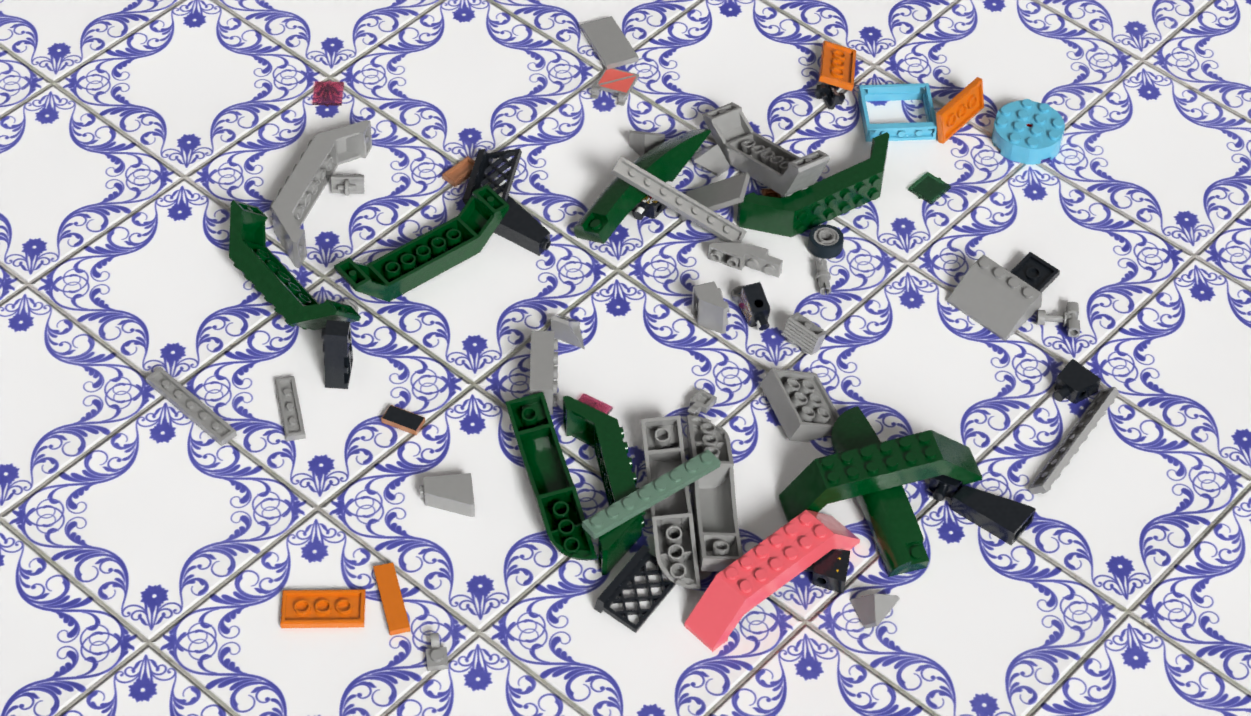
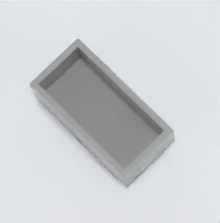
(542, 366)

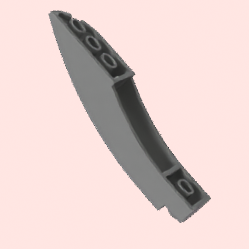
(713, 498)
(672, 516)

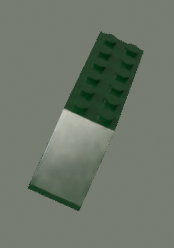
(819, 201)
(429, 253)
(272, 278)
(615, 467)
(877, 469)

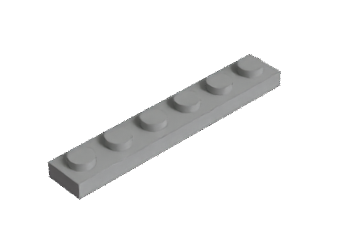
(191, 406)

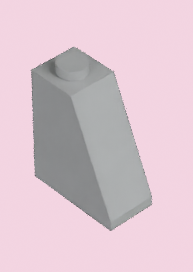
(449, 493)

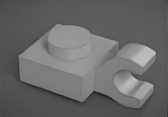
(701, 402)
(436, 656)

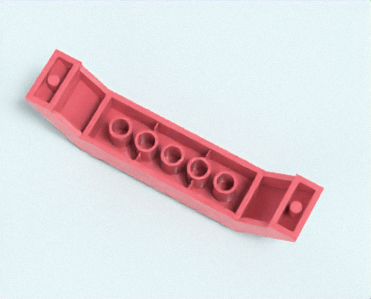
(764, 572)

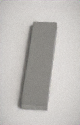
(290, 408)

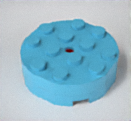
(1028, 131)

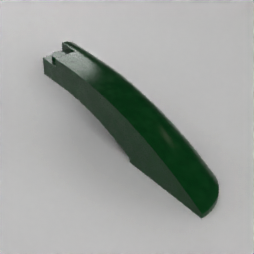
(620, 197)
(550, 477)
(886, 510)

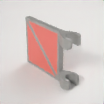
(615, 82)

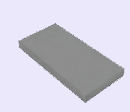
(609, 42)
(721, 193)

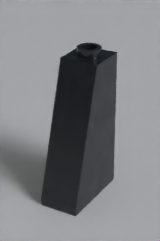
(523, 229)
(993, 513)

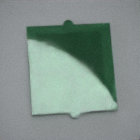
(929, 188)

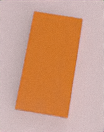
(837, 65)
(960, 110)
(323, 608)

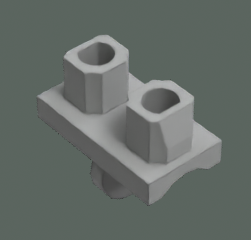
(347, 184)

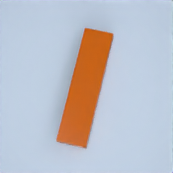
(391, 598)

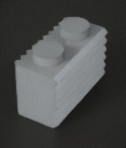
(803, 333)

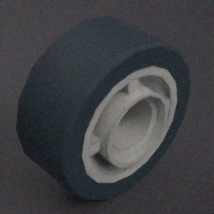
(825, 241)

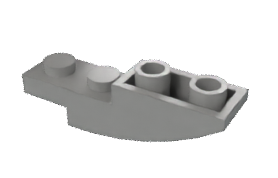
(740, 255)

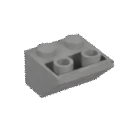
(709, 307)

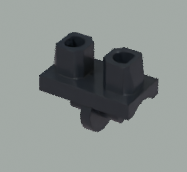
(829, 95)

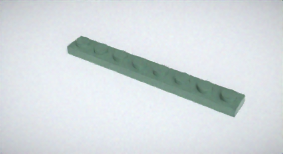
(650, 494)

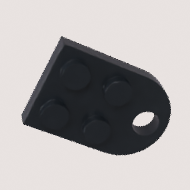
(1035, 272)

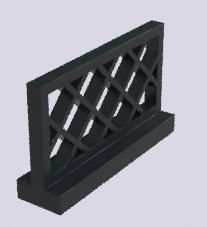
(483, 165)
(621, 583)

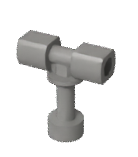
(1069, 318)

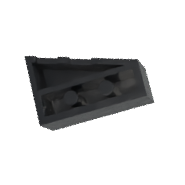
(337, 354)

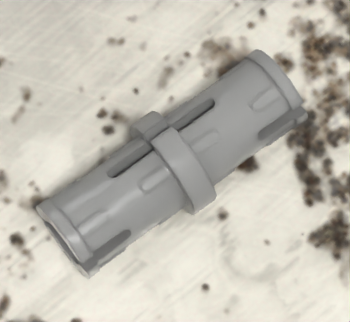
(823, 276)

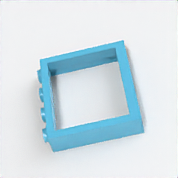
(898, 131)

